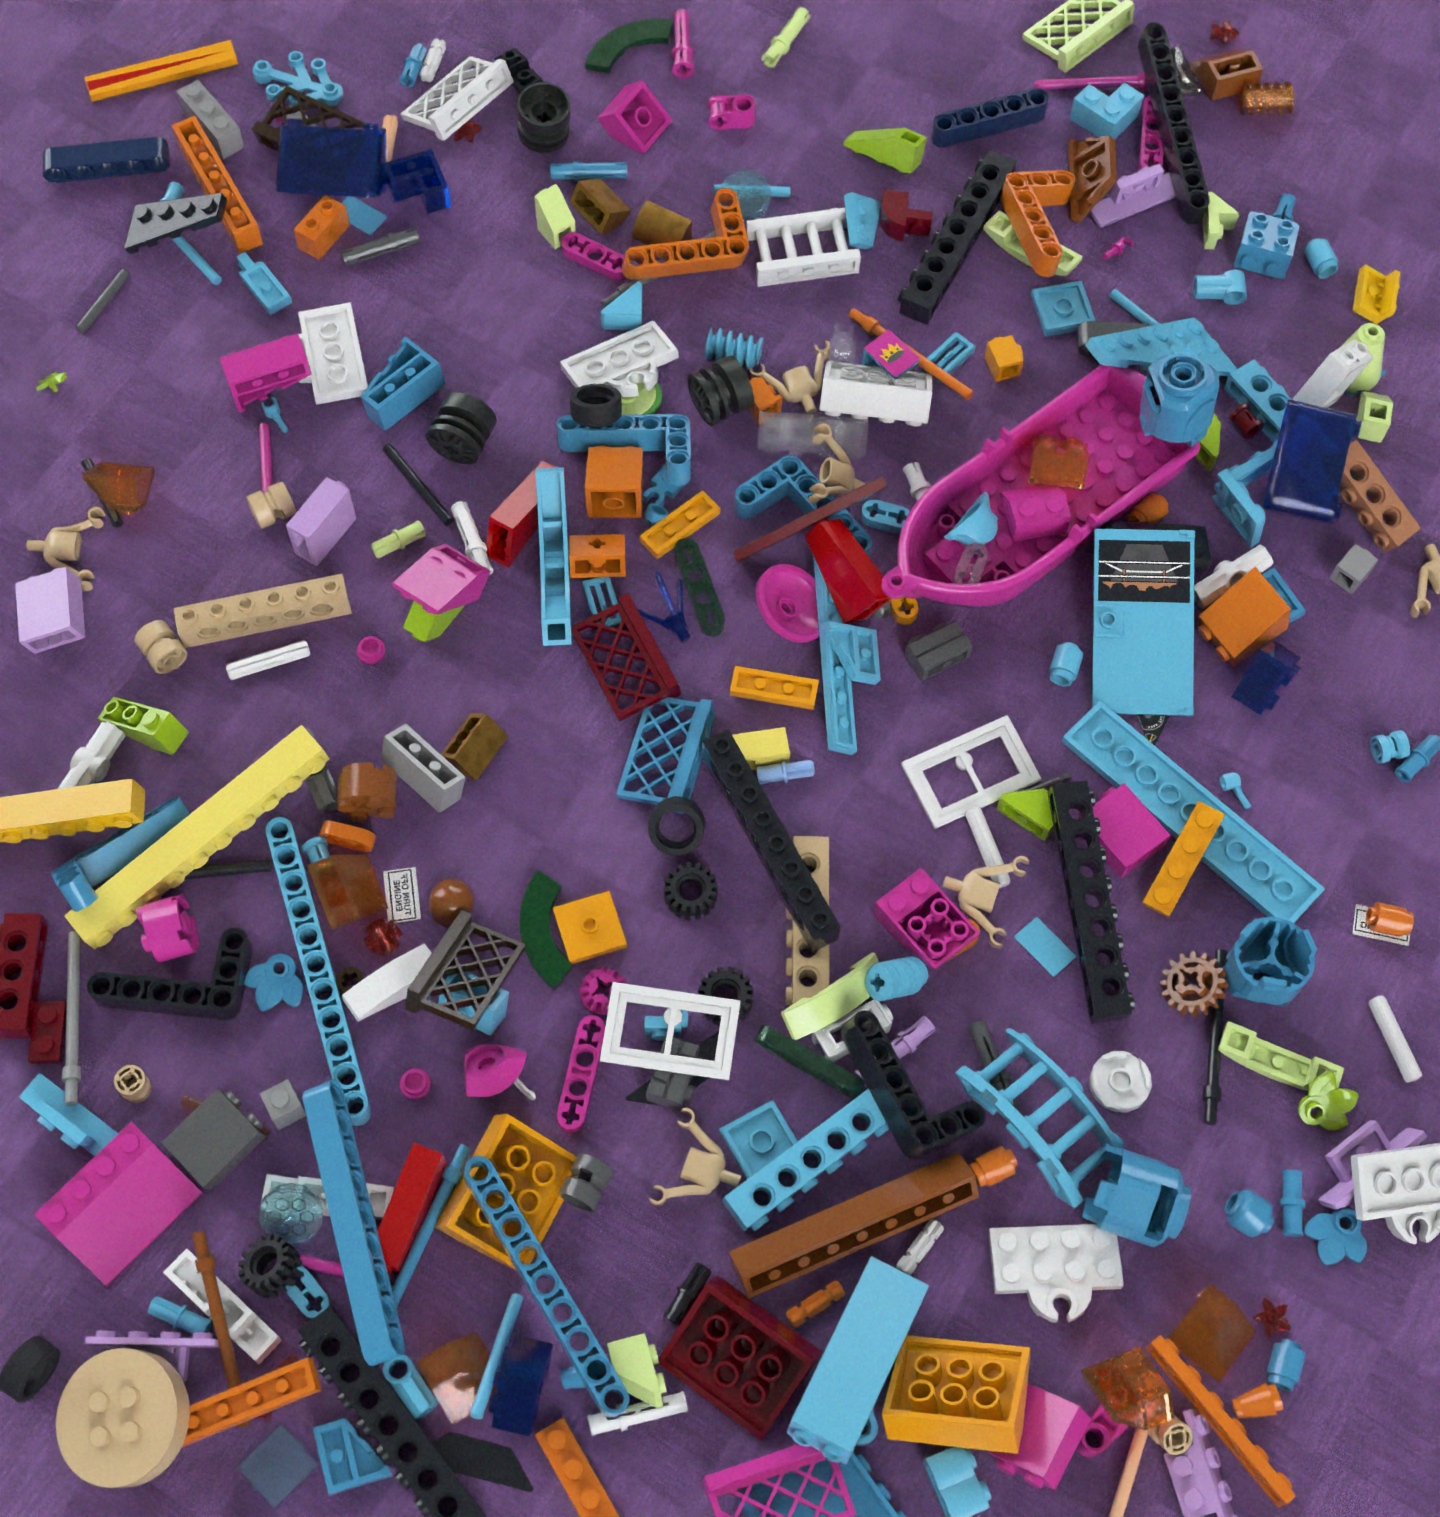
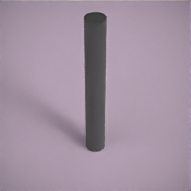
(102, 301)

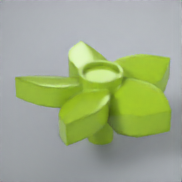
(51, 381)

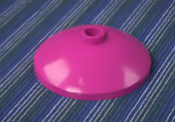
(789, 602)

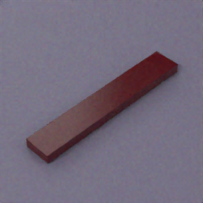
(809, 519)

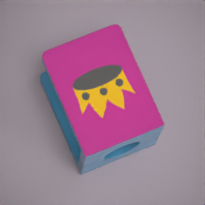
(890, 354)

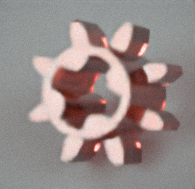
(382, 936)

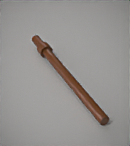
(205, 1264)

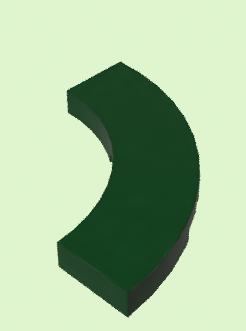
(636, 33)
(536, 933)

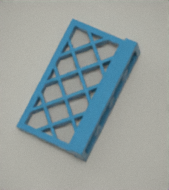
(691, 751)

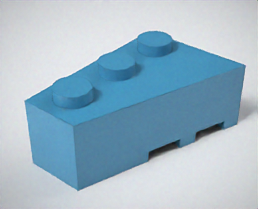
(402, 385)

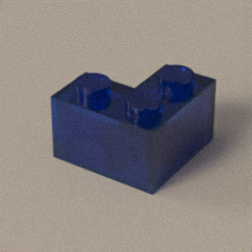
(419, 176)
(1266, 675)
(520, 1385)

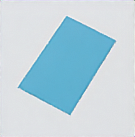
(362, 215)
(1045, 946)

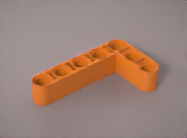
(1022, 201)
(695, 249)

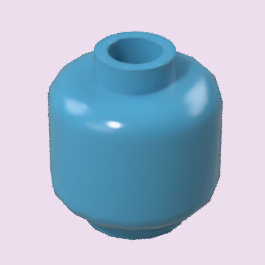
(1249, 1213)

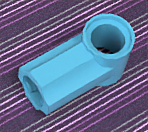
(1229, 287)
(411, 1388)

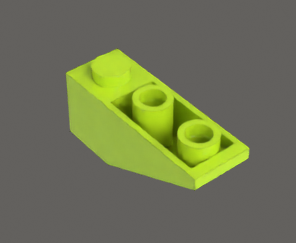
(894, 147)
(145, 724)

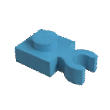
(661, 488)

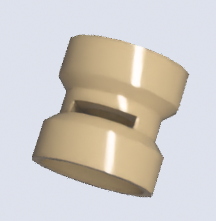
(136, 1089)
(1172, 1436)

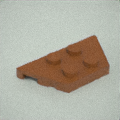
(1094, 170)

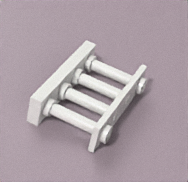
(804, 267)

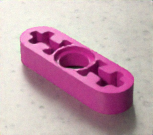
(589, 246)

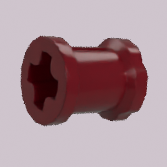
(1246, 421)

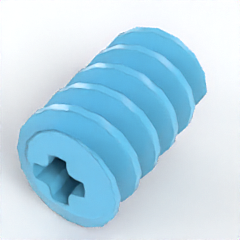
(739, 349)
(896, 978)

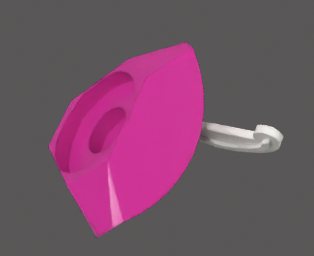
(493, 1069)

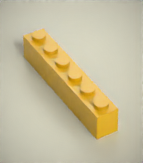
(71, 810)

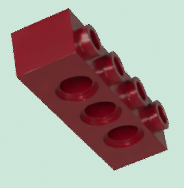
(16, 929)

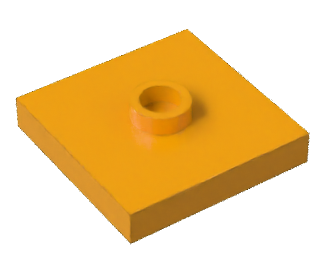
(589, 927)

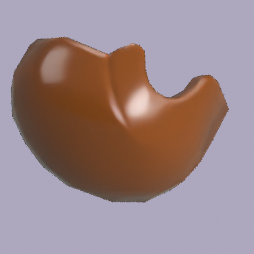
(449, 899)

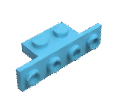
(76, 1122)

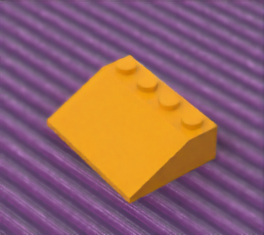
(533, 1175)
(958, 1394)

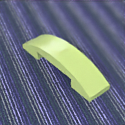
(1002, 232)
(830, 1003)
(1273, 1061)

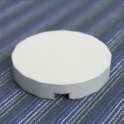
(1120, 1081)

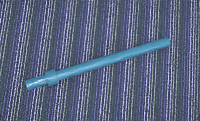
(451, 1176)

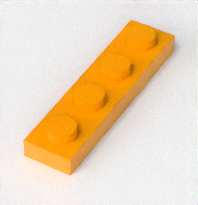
(1183, 859)

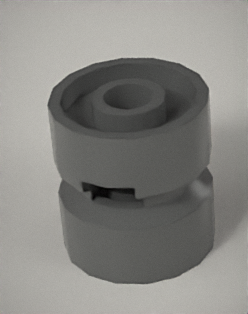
(579, 1191)

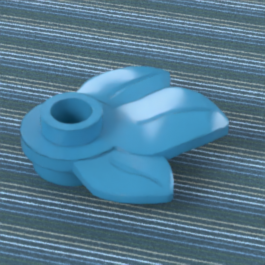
(273, 986)
(1334, 1240)

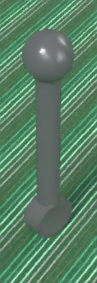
(1062, 778)

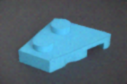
(862, 219)
(856, 650)

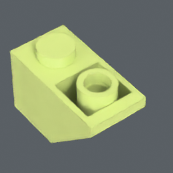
(553, 215)
(1375, 414)
(634, 1365)

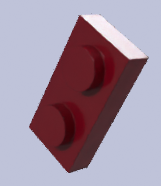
(48, 1032)

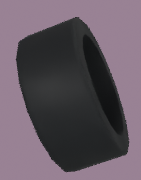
(595, 405)
(673, 847)
(29, 1369)

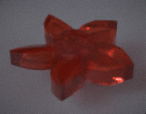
(1224, 32)
(467, 130)
(1273, 1317)

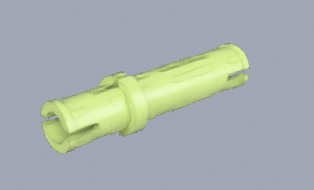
(781, 43)

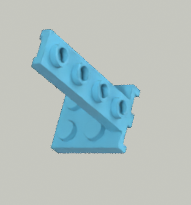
(1234, 497)

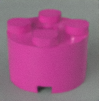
(168, 928)

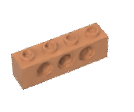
(1383, 501)

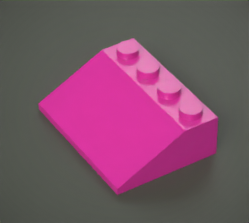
(118, 1204)

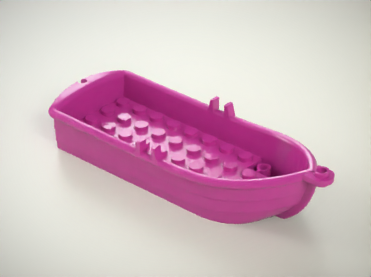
(1120, 474)

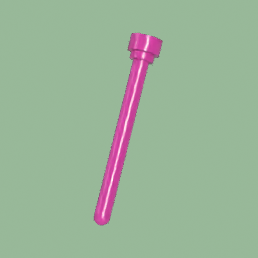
(1097, 82)

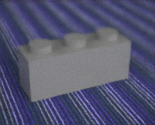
(214, 120)
(422, 767)

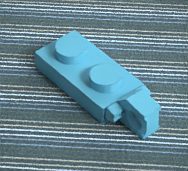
(263, 284)

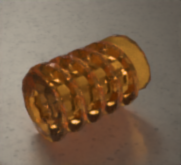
(1267, 97)

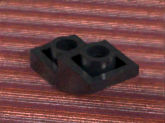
(519, 69)

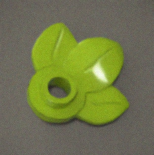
(1331, 1101)

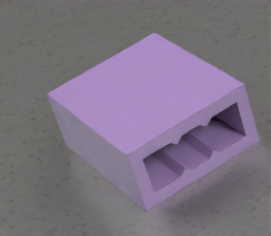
(321, 521)
(50, 610)

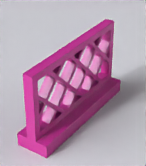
(772, 1466)

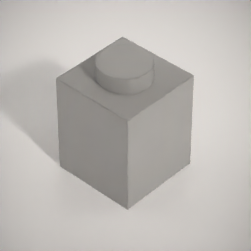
(1353, 568)
(283, 1104)

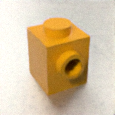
(1004, 358)

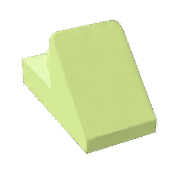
(1217, 217)

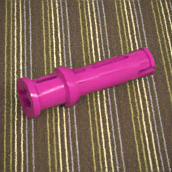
(682, 51)

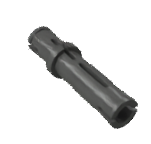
(381, 246)
(988, 1053)

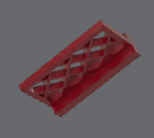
(648, 653)

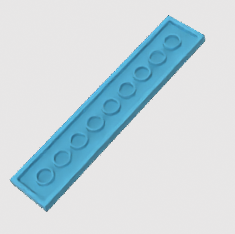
(1170, 794)

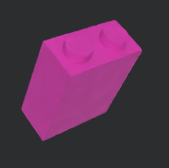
(1127, 830)
(1047, 1440)

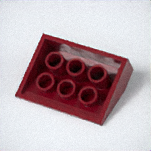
(739, 1356)

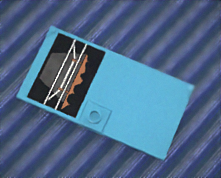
(1143, 621)

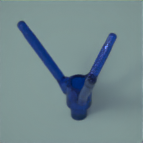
(676, 619)

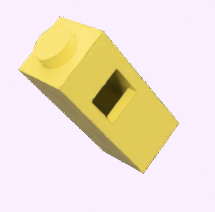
(764, 747)

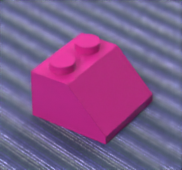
(635, 117)
(1036, 512)

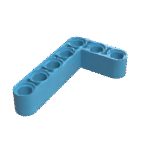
(643, 431)
(792, 486)
(113, 853)

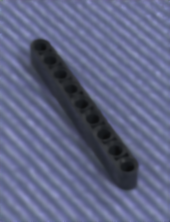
(1173, 123)

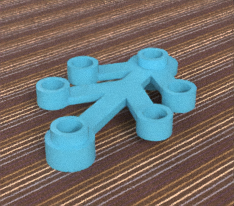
(327, 91)

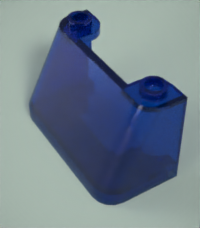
(331, 160)
(1310, 462)

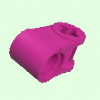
(734, 111)
(1104, 1429)

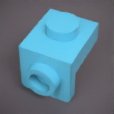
(657, 1028)

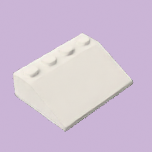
(874, 393)

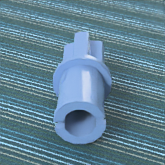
(785, 771)

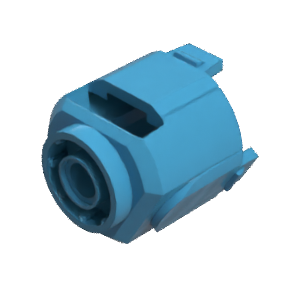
(1186, 396)
(1273, 948)
(1139, 1199)

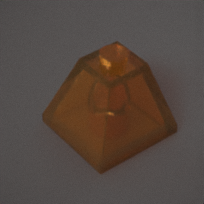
(121, 485)
(1212, 1332)
(456, 1374)

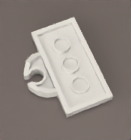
(332, 353)
(623, 360)
(1401, 1189)
(1054, 1265)

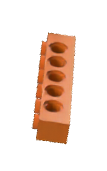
(215, 179)

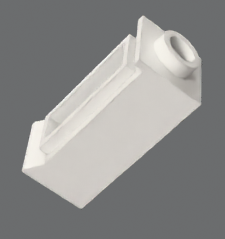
(834, 1050)

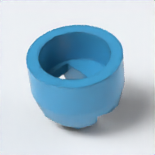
(655, 513)

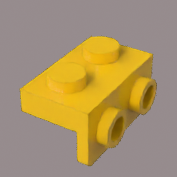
(1376, 294)

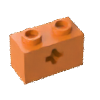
(321, 227)
(597, 556)

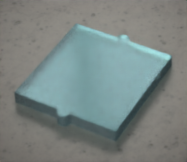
(277, 1466)

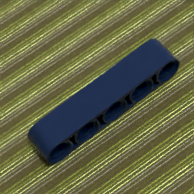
(989, 117)
(106, 159)

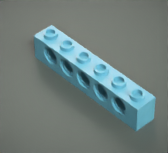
(1255, 387)
(741, 1201)

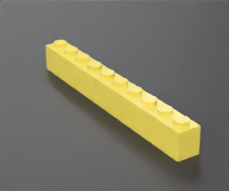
(199, 837)

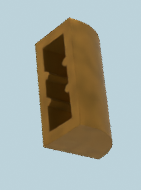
(599, 205)
(660, 225)
(474, 745)

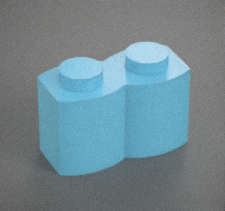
(956, 1483)

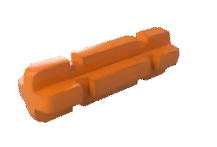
(815, 1303)

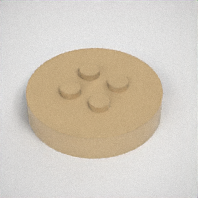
(122, 1418)

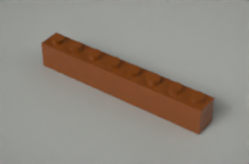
(853, 1224)

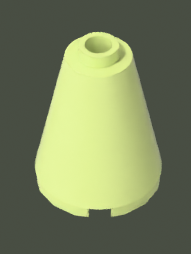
(1374, 338)

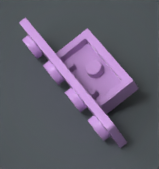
(1133, 195)
(1364, 1140)
(168, 1346)
(1197, 1473)

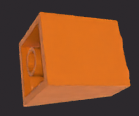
(614, 482)
(1244, 618)

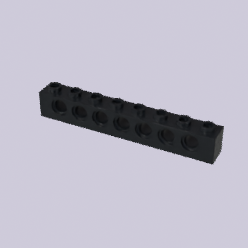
(956, 239)
(770, 841)
(1100, 1005)
(328, 1328)

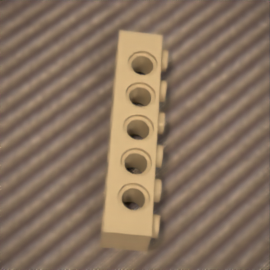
(262, 610)
(814, 853)

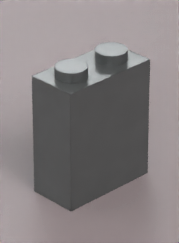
(215, 1138)

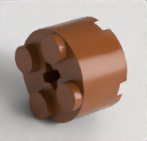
(367, 791)

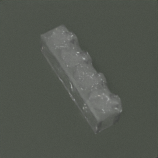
(795, 434)

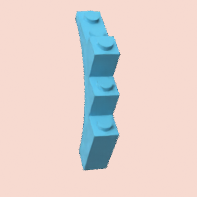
(554, 557)

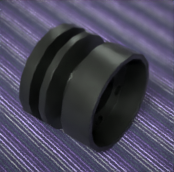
(543, 117)
(720, 390)
(461, 428)

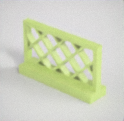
(1091, 36)

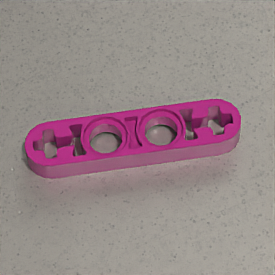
(1149, 136)
(578, 1073)

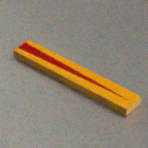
(161, 70)

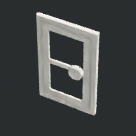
(957, 747)
(675, 1001)

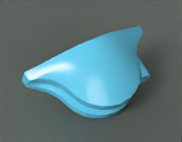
(976, 525)

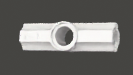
(1229, 573)
(93, 762)

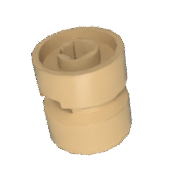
(271, 505)
(160, 646)

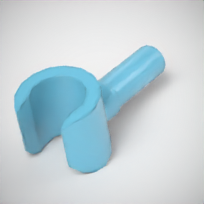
(274, 412)
(1233, 781)

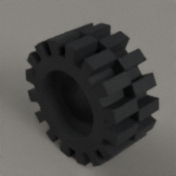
(690, 874)
(729, 979)
(260, 1256)

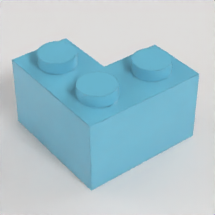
(1106, 114)

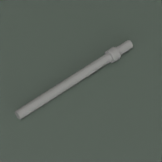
(72, 1072)

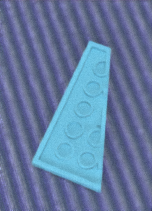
(1150, 343)

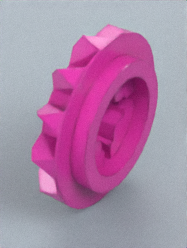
(598, 1003)

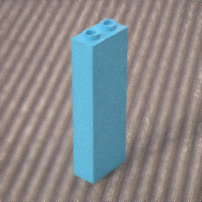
(857, 1361)

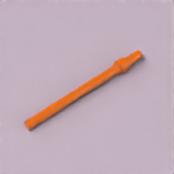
(873, 327)

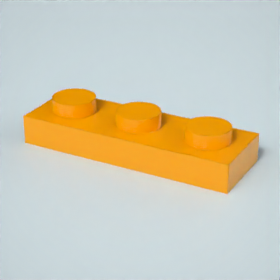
(679, 524)
(774, 687)

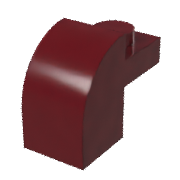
(897, 219)

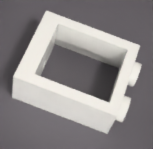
(1335, 375)

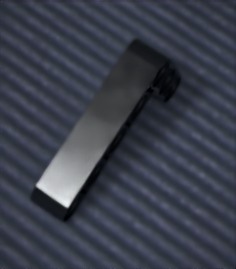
(182, 990)
(901, 1095)

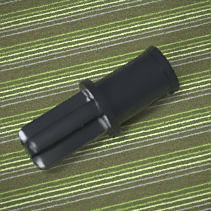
(687, 1293)

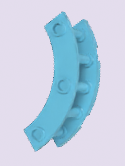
(1024, 1128)

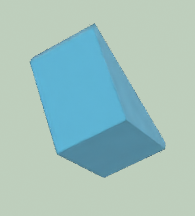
(624, 311)

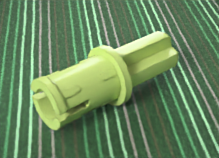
(398, 539)

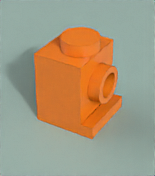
(764, 398)

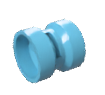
(1391, 746)

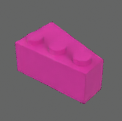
(265, 368)

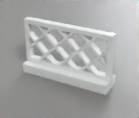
(460, 106)

